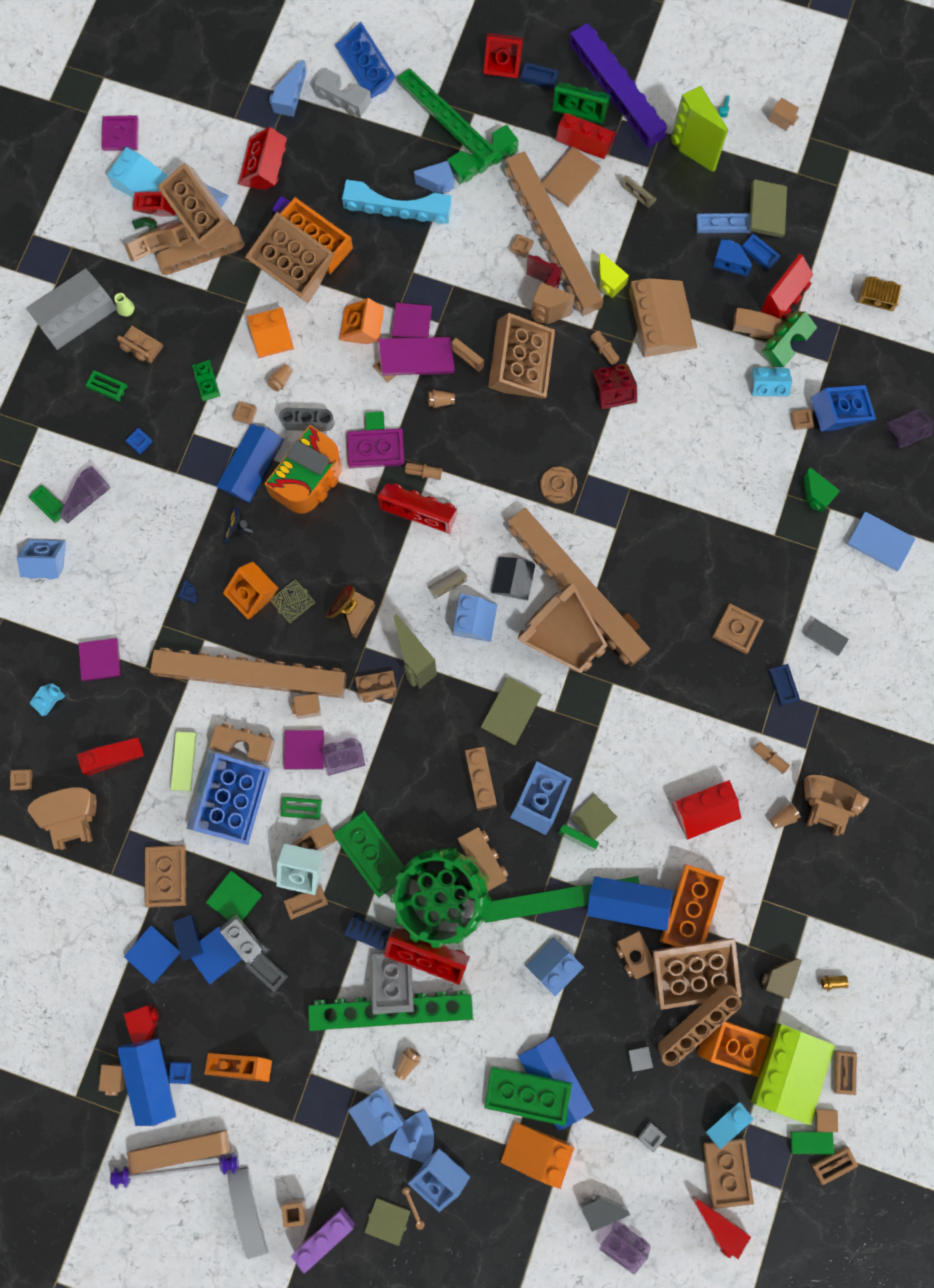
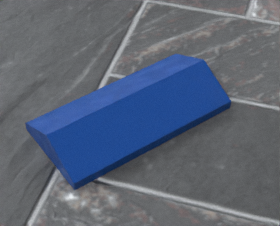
(365, 60)
(250, 462)
(630, 903)
(548, 1061)
(147, 1082)

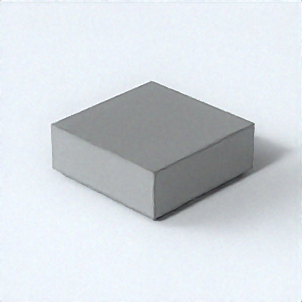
(640, 1059)
(651, 1137)

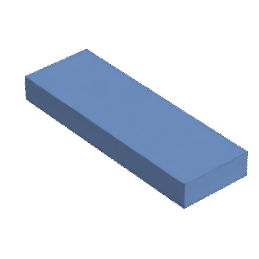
(723, 223)

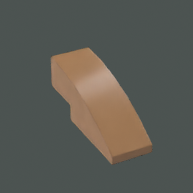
(756, 323)

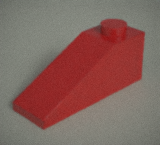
(109, 756)
(726, 1233)

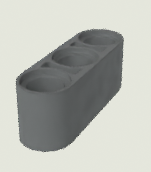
(299, 414)

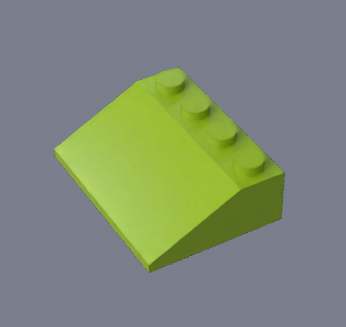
(699, 129)
(792, 1074)

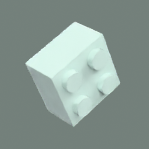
(299, 869)

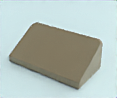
(638, 191)
(448, 583)

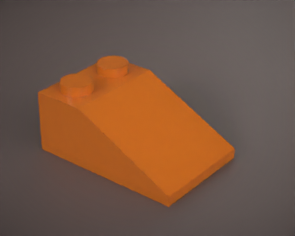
(735, 1048)
(538, 1155)

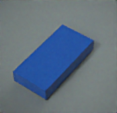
(760, 252)

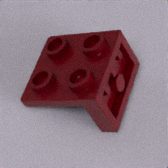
(544, 271)
(616, 386)

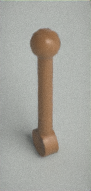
(419, 1223)

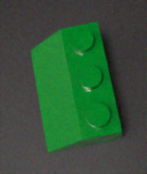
(581, 102)

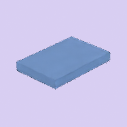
(881, 541)

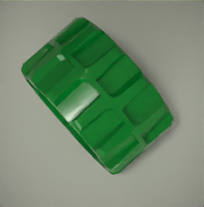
(405, 902)

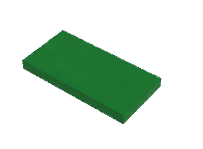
(370, 853)
(528, 1095)

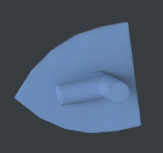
(415, 1137)

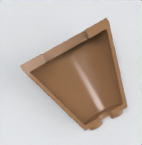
(565, 631)

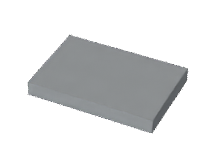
(391, 985)

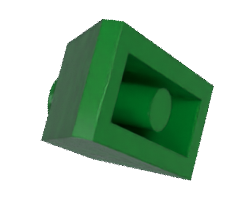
(818, 490)

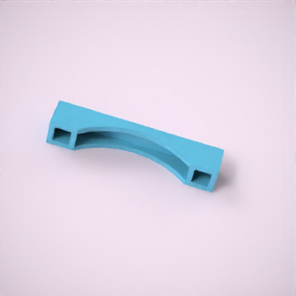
(430, 208)

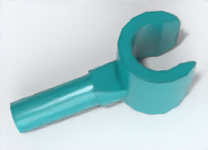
(723, 110)

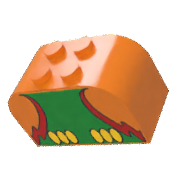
(299, 487)

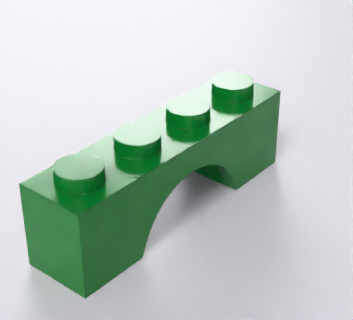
(466, 166)

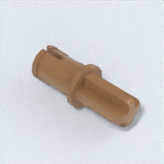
(605, 347)
(424, 471)
(771, 757)

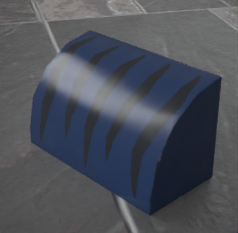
(368, 931)

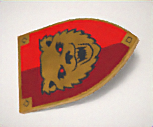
(342, 601)

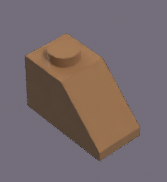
(359, 614)
(317, 838)

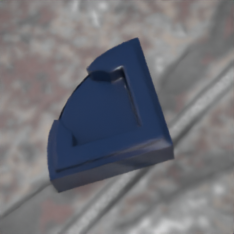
(188, 592)

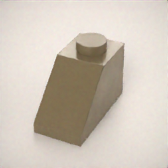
(782, 978)

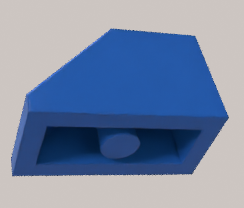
(732, 258)

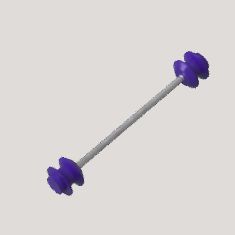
(124, 1177)

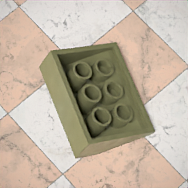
(419, 663)

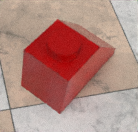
(152, 203)
(141, 1023)

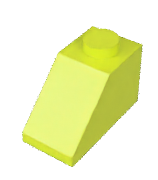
(611, 276)

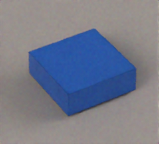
(139, 440)
(180, 1072)

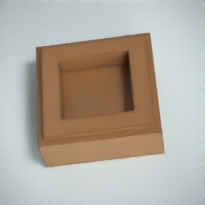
(521, 246)
(244, 413)
(802, 419)
(21, 780)
(826, 1120)

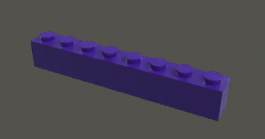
(618, 85)

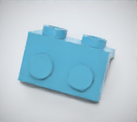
(771, 381)

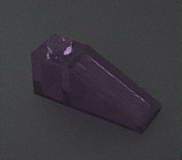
(85, 491)

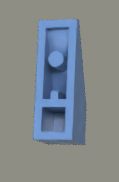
(288, 91)

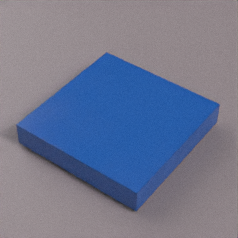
(152, 954)
(217, 956)

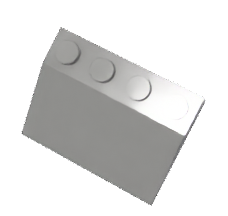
(71, 308)

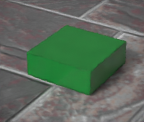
(375, 420)

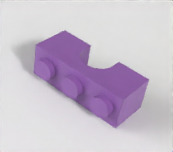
(323, 1240)

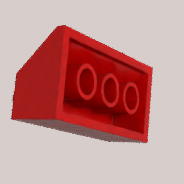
(417, 507)
(440, 962)

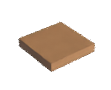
(737, 628)

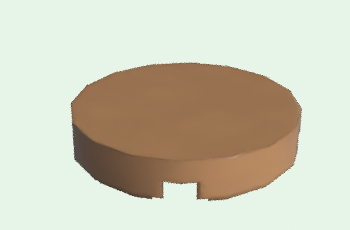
(558, 485)

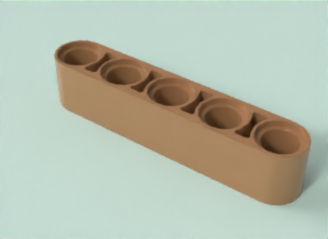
(191, 254)
(701, 1016)
(178, 1152)

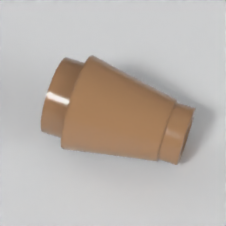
(279, 378)
(440, 398)
(785, 816)
(407, 1063)

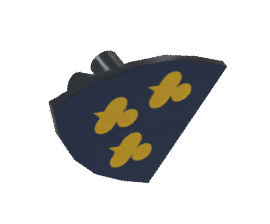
(234, 525)

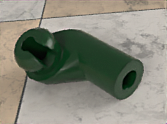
(143, 222)

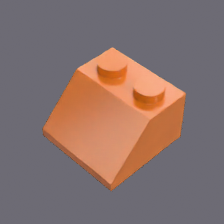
(362, 322)
(270, 332)
(250, 589)

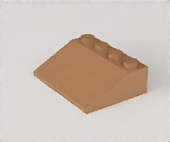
(291, 257)
(662, 316)
(521, 357)
(694, 972)

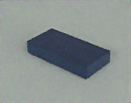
(539, 75)
(784, 684)
(187, 937)

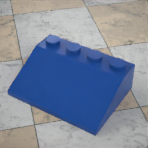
(228, 798)

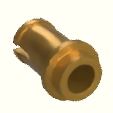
(834, 982)

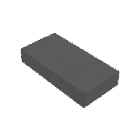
(308, 458)
(826, 637)
(266, 971)

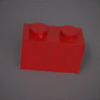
(503, 55)

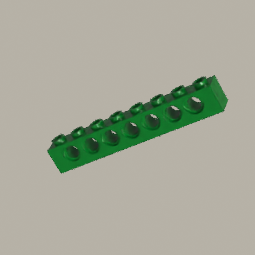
(318, 1020)

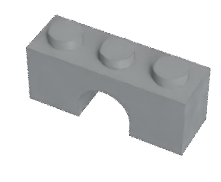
(353, 101)

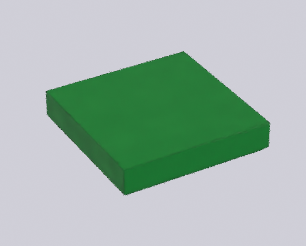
(578, 838)
(234, 897)

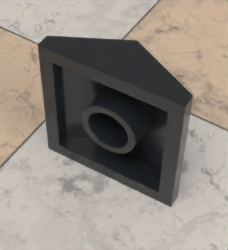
(513, 578)

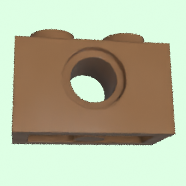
(644, 964)

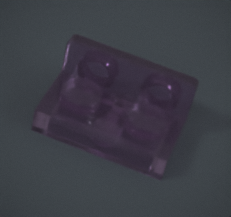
(911, 427)
(342, 756)
(625, 1247)

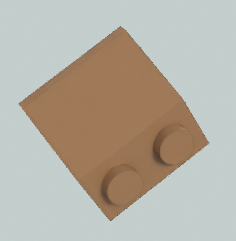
(551, 304)

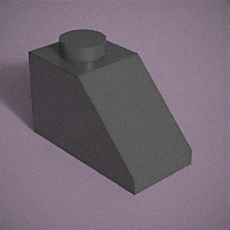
(602, 1211)

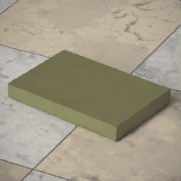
(768, 208)
(511, 711)

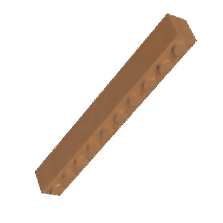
(553, 233)
(565, 571)
(248, 673)

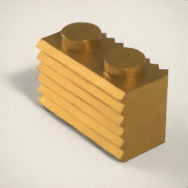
(880, 293)

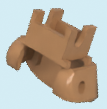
(832, 802)
(65, 814)

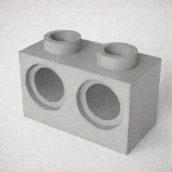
(241, 938)

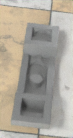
(246, 1213)

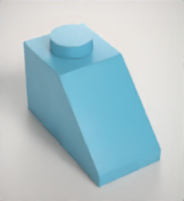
(729, 1125)

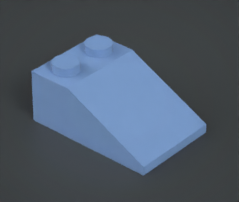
(541, 798)

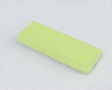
(183, 761)

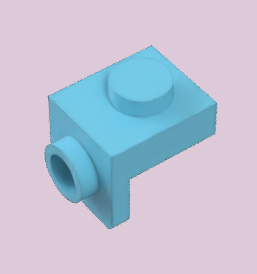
(46, 698)

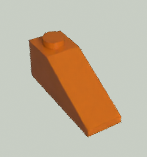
(238, 1067)

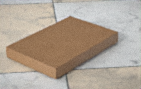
(570, 176)
(165, 876)
(728, 1174)

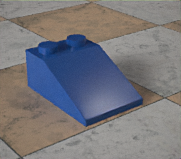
(842, 407)

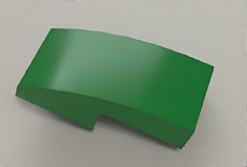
(206, 380)

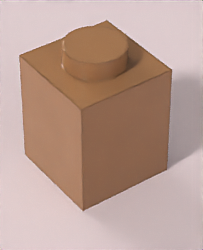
(784, 114)
(306, 706)
(111, 1079)
(294, 1213)

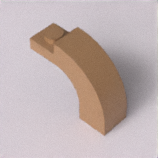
(157, 239)

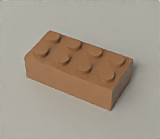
(195, 206)

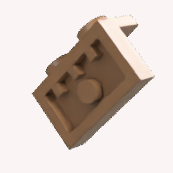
(140, 344)
(376, 686)

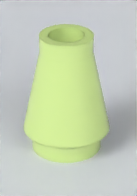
(123, 305)

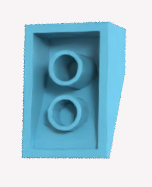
(135, 174)

